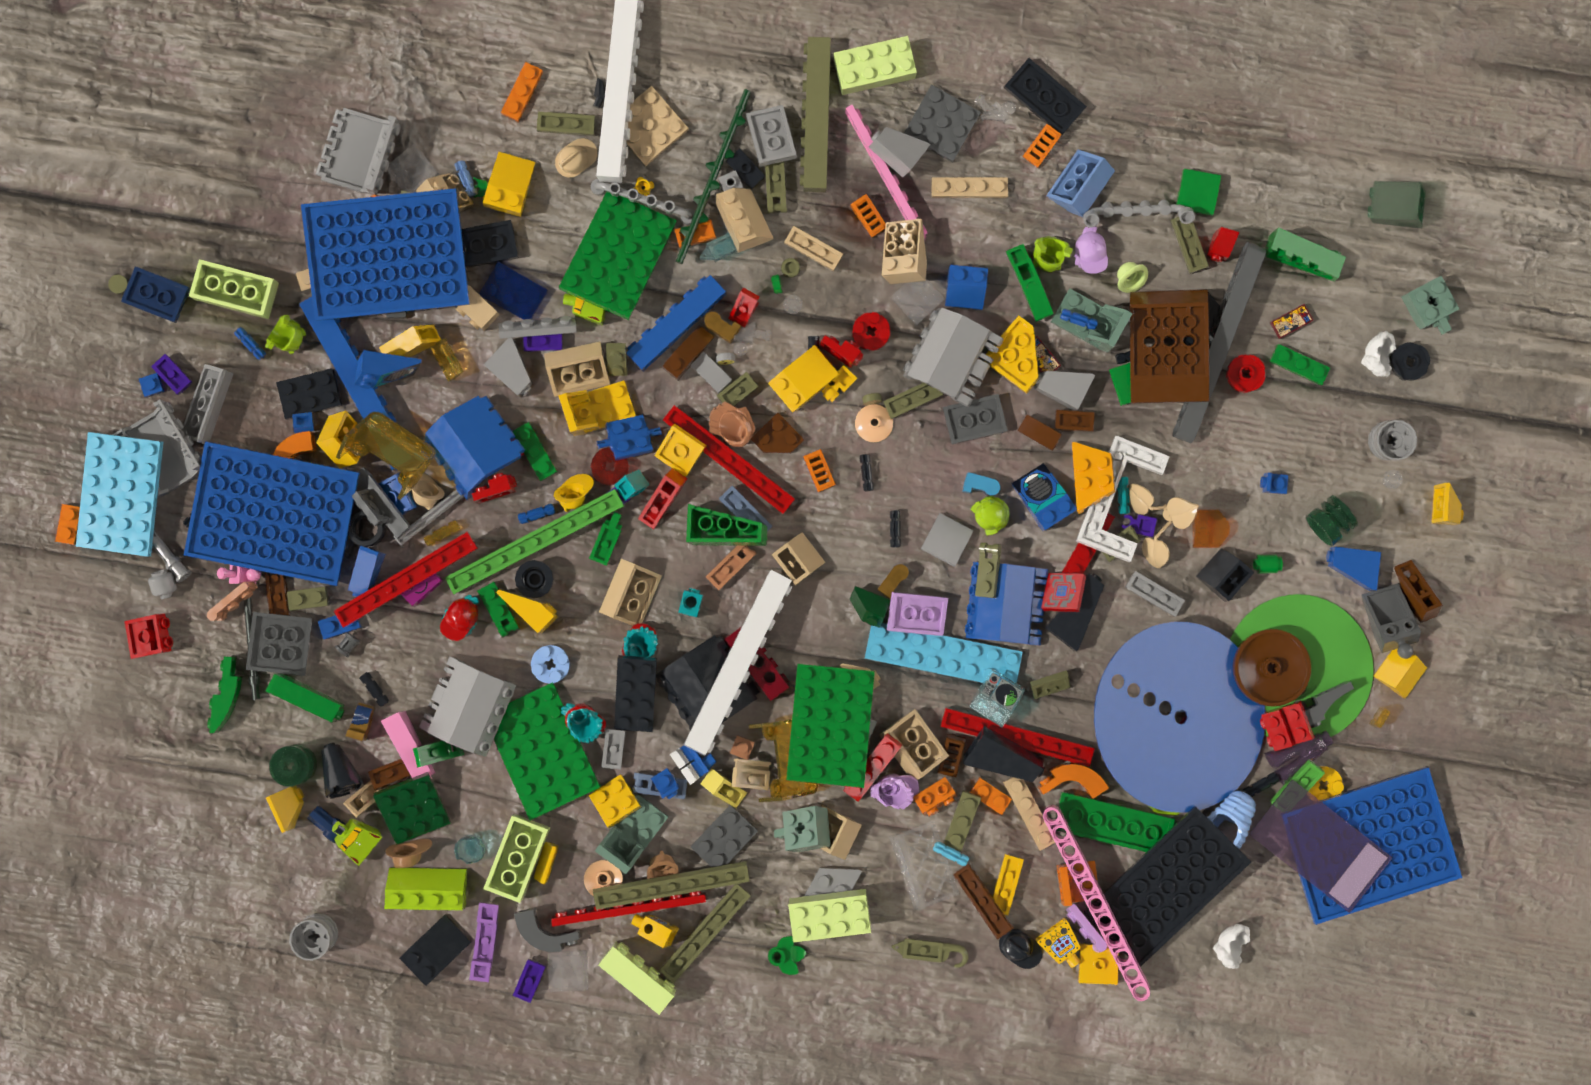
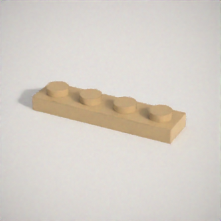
(969, 187)
(1029, 812)

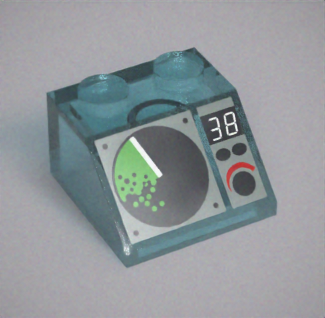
(997, 698)

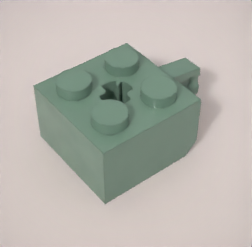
(1434, 314)
(805, 829)

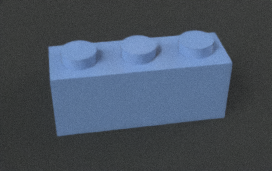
(1081, 182)

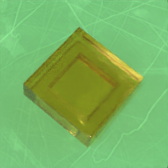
(1379, 717)

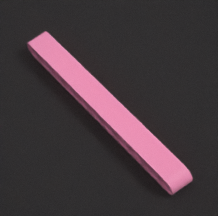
(1097, 911)

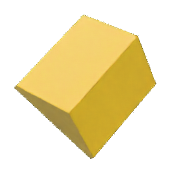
(1400, 673)

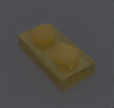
(447, 359)

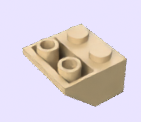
(447, 181)
(798, 558)

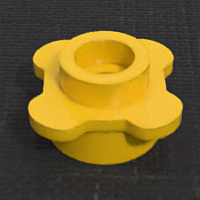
(643, 182)

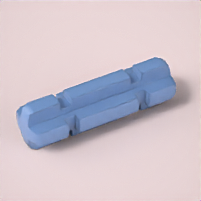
(466, 178)

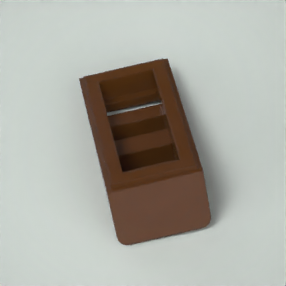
(956, 740)

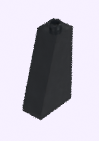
(1072, 626)
(1002, 756)

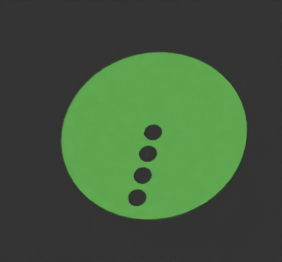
(1334, 646)

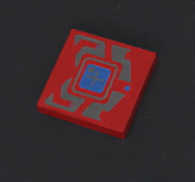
(1063, 592)

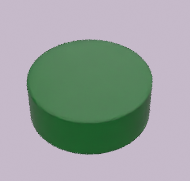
(776, 284)

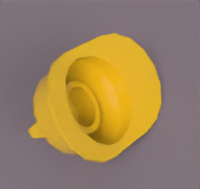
(573, 491)

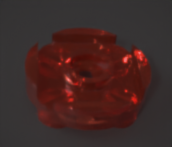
(608, 477)

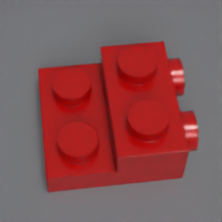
(846, 353)
(499, 486)
(148, 635)
(1286, 726)

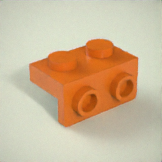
(934, 797)

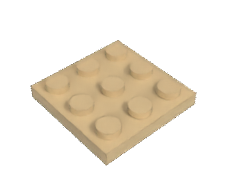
(653, 126)

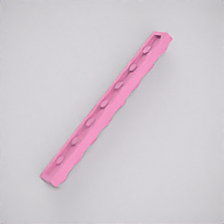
(882, 167)

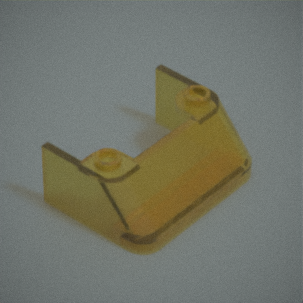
(391, 444)
(780, 788)

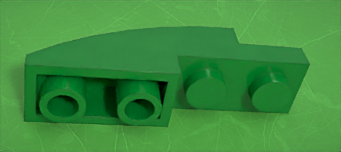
(1029, 282)
(224, 703)

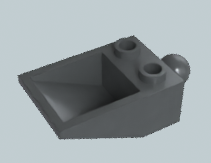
(1391, 620)

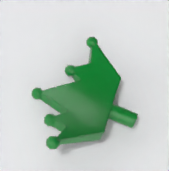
(482, 184)

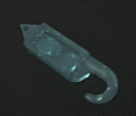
(719, 248)

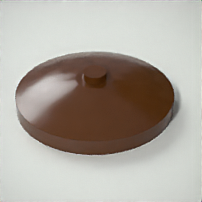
(1272, 667)

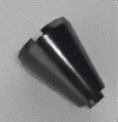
(338, 772)

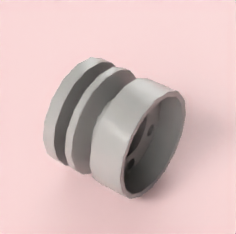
(1401, 446)
(309, 946)

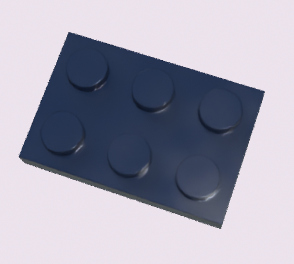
(155, 294)

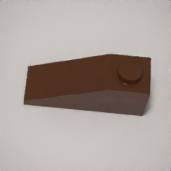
(687, 352)
(1417, 592)

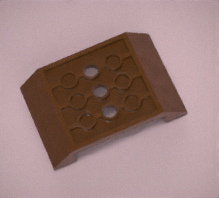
(1175, 371)

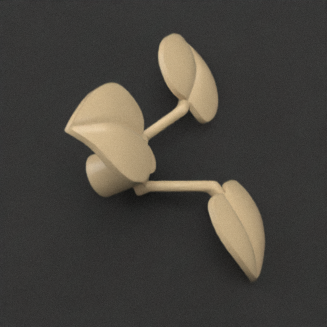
(1177, 511)

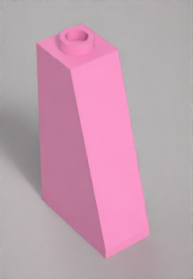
(405, 739)

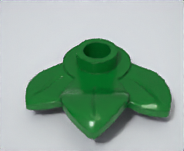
(789, 955)

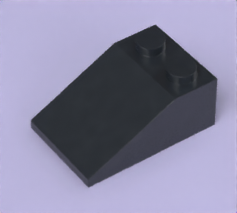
(435, 950)

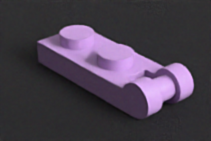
(1086, 928)

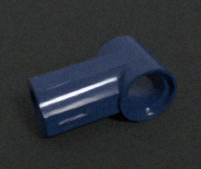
(324, 822)

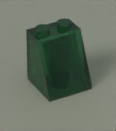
(1397, 203)

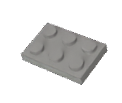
(771, 135)

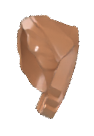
(732, 424)

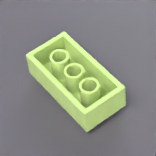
(874, 65)
(233, 289)
(517, 858)
(829, 915)
(637, 977)

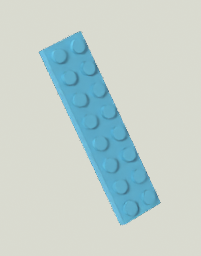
(942, 654)

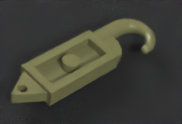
(929, 950)

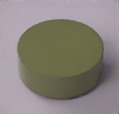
(790, 268)
(118, 284)
(873, 398)

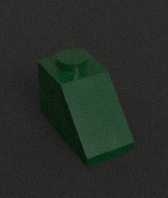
(869, 606)

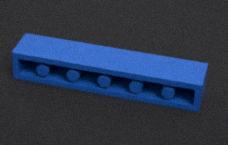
(676, 323)

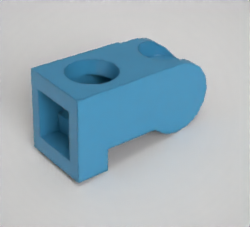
(980, 483)

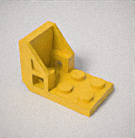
(593, 409)

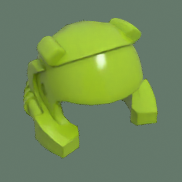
(1050, 253)
(286, 335)
(991, 514)

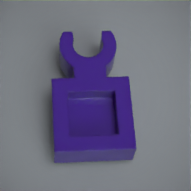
(1143, 525)

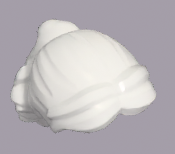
(1377, 354)
(1230, 943)

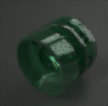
(1332, 520)
(303, 769)

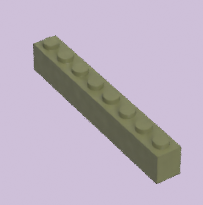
(817, 114)

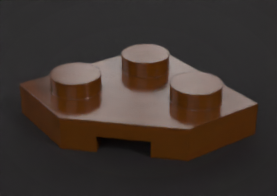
(777, 437)

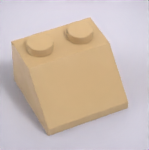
(842, 833)

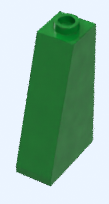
(305, 697)

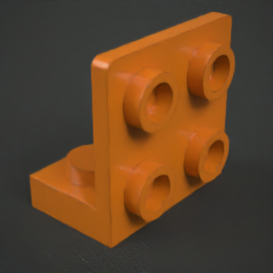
(1068, 888)

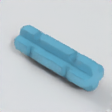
(950, 853)

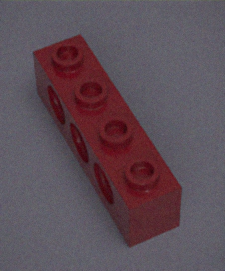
(770, 689)

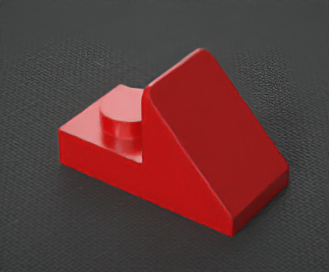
(744, 307)

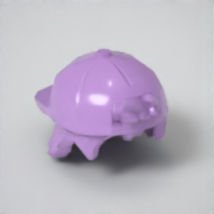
(1091, 251)
(895, 790)

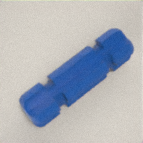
(1079, 319)
(250, 343)
(536, 513)

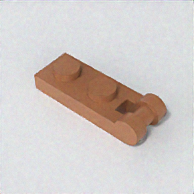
(730, 566)
(231, 601)

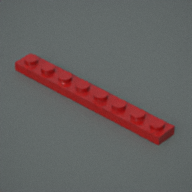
(732, 461)
(405, 579)
(1028, 739)
(655, 904)

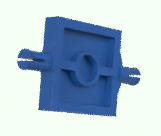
(629, 437)

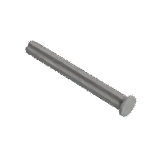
(428, 517)

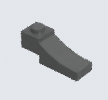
(1323, 701)

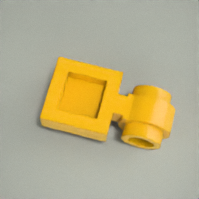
(842, 382)

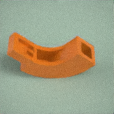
(296, 445)
(1085, 776)

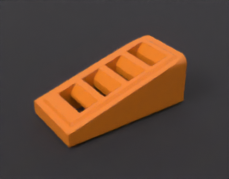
(1050, 131)
(865, 199)
(818, 453)

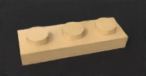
(813, 248)

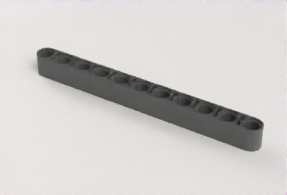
(1222, 335)

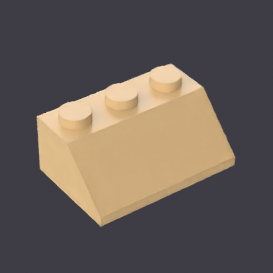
(743, 218)
(577, 368)
(630, 593)
(920, 747)

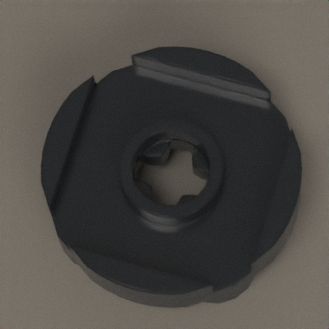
(1399, 358)

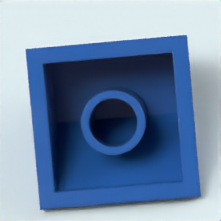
(966, 287)

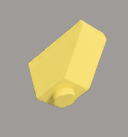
(721, 788)

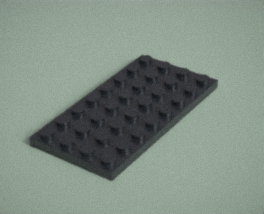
(1171, 883)

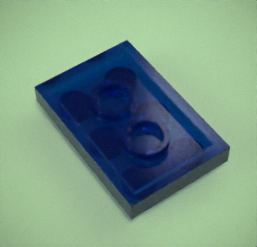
(513, 292)

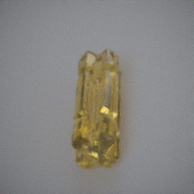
(441, 533)

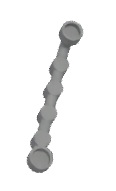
(599, 188)
(1091, 217)

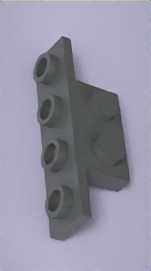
(378, 505)

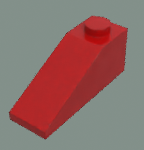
(662, 498)

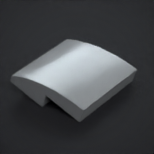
(947, 539)

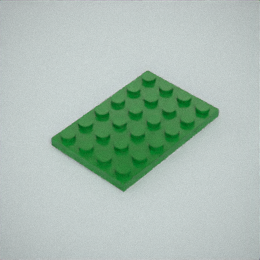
(617, 255)
(830, 726)
(542, 754)

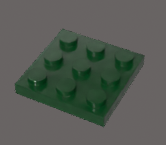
(411, 808)

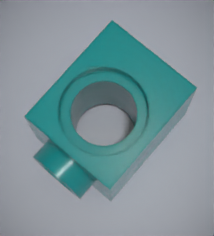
(631, 485)
(684, 609)

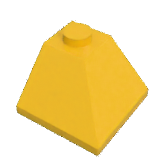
(1446, 506)
(286, 807)

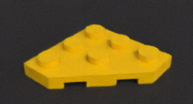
(1017, 355)

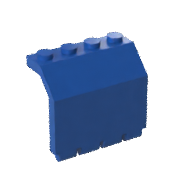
(472, 444)

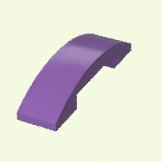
(484, 942)

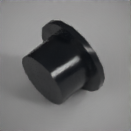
(534, 579)

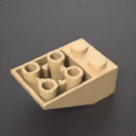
(904, 252)

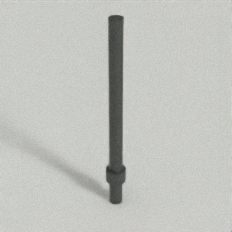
(254, 679)

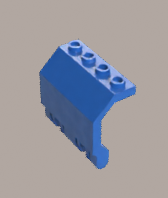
(1011, 612)

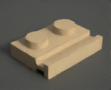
(751, 774)

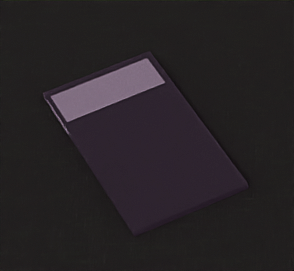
(1320, 846)

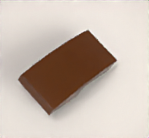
(1039, 432)

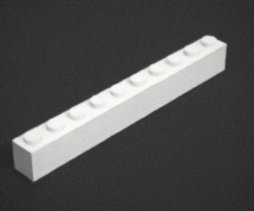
(619, 90)
(737, 663)

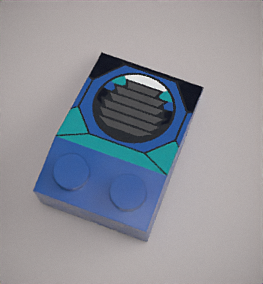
(380, 368)
(1044, 497)

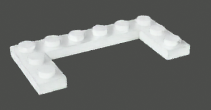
(1091, 529)

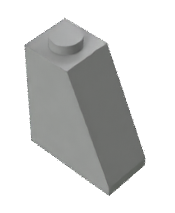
(898, 149)
(510, 368)
(1064, 387)

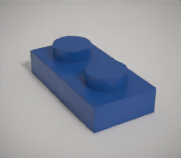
(332, 627)

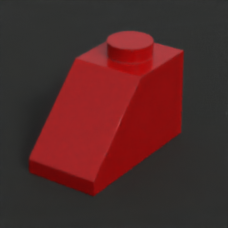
(1222, 244)

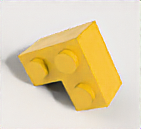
(332, 436)

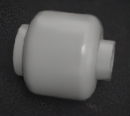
(162, 584)

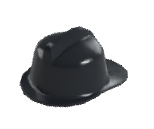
(1020, 949)

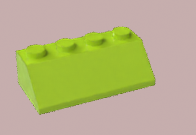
(426, 889)

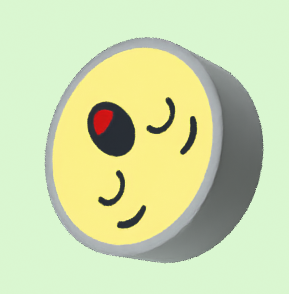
(725, 358)

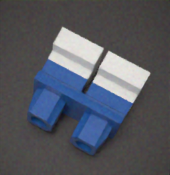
(697, 767)

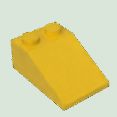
(509, 184)
(803, 378)
(535, 613)

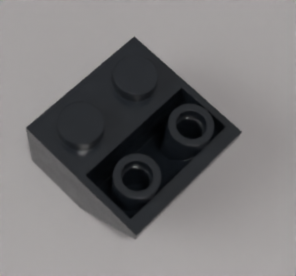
(1224, 574)

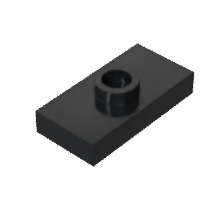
(745, 169)

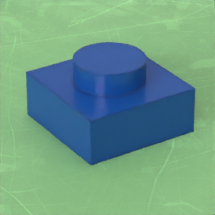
(151, 385)
(303, 422)

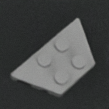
(833, 880)

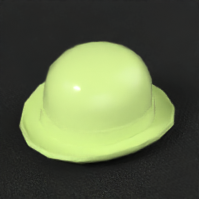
(1131, 277)

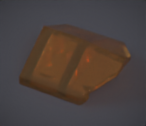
(1209, 529)

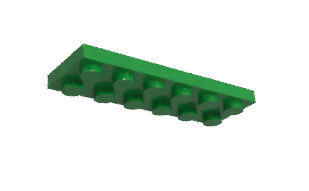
(1112, 822)

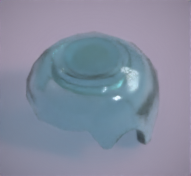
(469, 849)

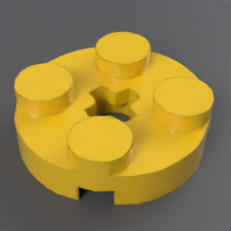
(1334, 786)

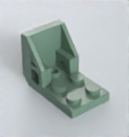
(1110, 320)
(631, 835)

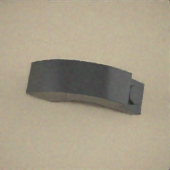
(535, 935)

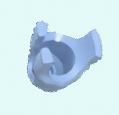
(1238, 809)

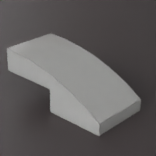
(711, 372)

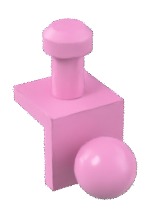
(238, 574)

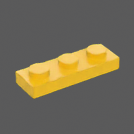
(1007, 882)

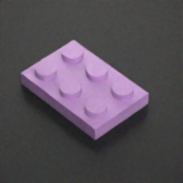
(917, 614)

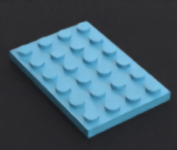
(119, 494)

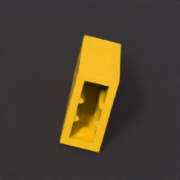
(412, 341)

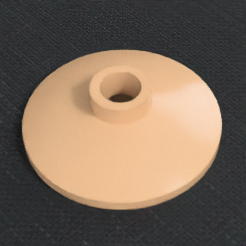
(869, 432)
(598, 868)

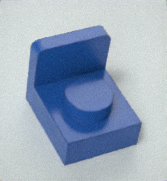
(1274, 483)
(665, 784)

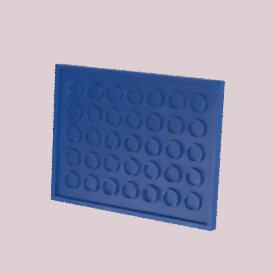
(385, 254)
(271, 513)
(1407, 824)

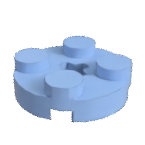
(540, 669)

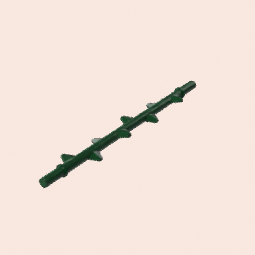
(714, 167)

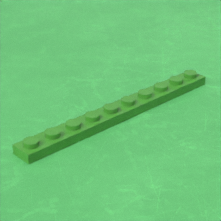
(534, 541)

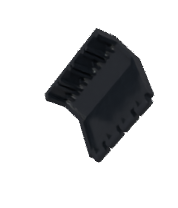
(693, 675)

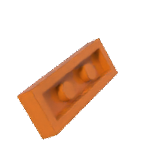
(522, 92)

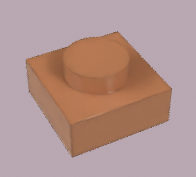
(742, 747)

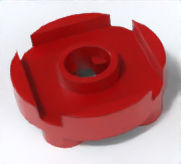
(875, 321)
(1256, 373)

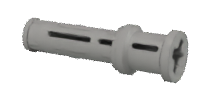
(172, 562)

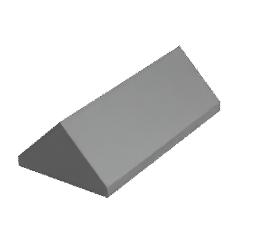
(207, 403)

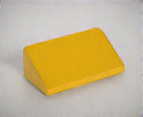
(546, 862)

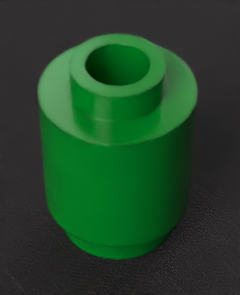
(1268, 564)

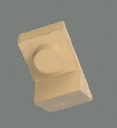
(361, 800)

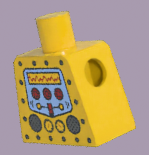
(662, 933)
(1060, 943)

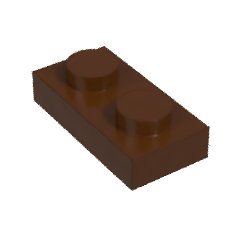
(1074, 420)
(388, 774)

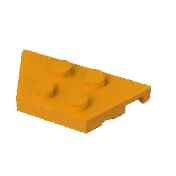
(1092, 475)

